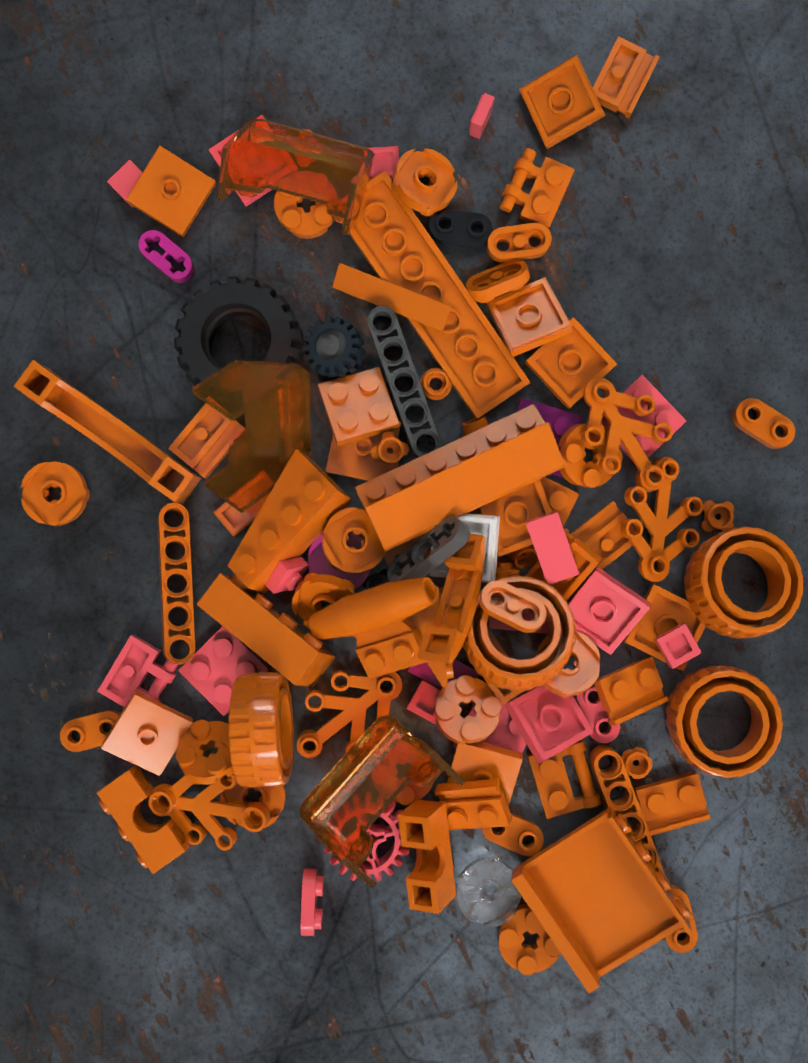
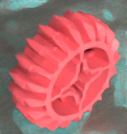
(373, 864)

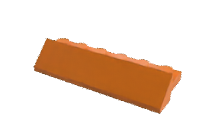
(460, 476)

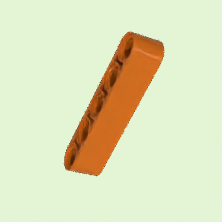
(181, 567)
(627, 804)

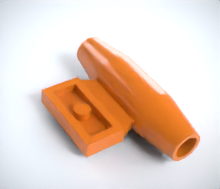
(379, 622)

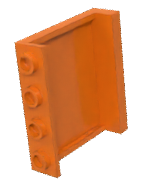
(600, 897)

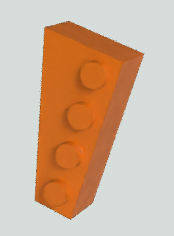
(287, 521)
(266, 631)

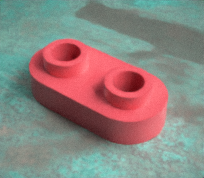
(595, 716)
(311, 915)

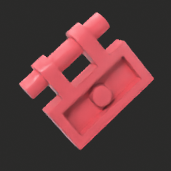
(130, 670)

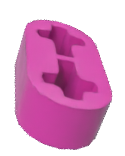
(171, 251)

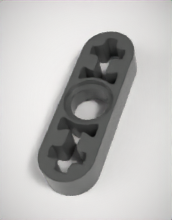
(444, 539)

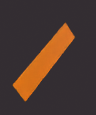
(393, 296)

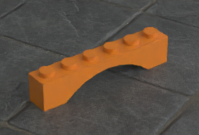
(107, 431)

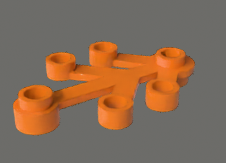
(622, 430)
(659, 524)
(352, 708)
(204, 809)

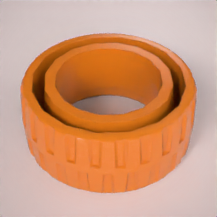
(706, 591)
(525, 673)
(683, 714)
(261, 729)

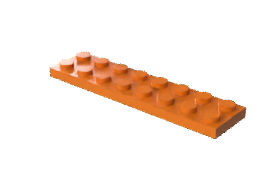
(408, 257)

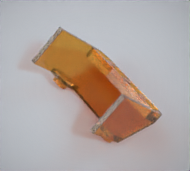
(298, 164)
(276, 421)
(365, 785)

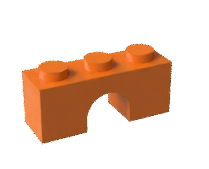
(154, 843)
(432, 881)

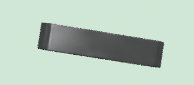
(402, 368)

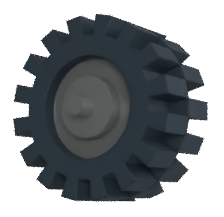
(333, 347)

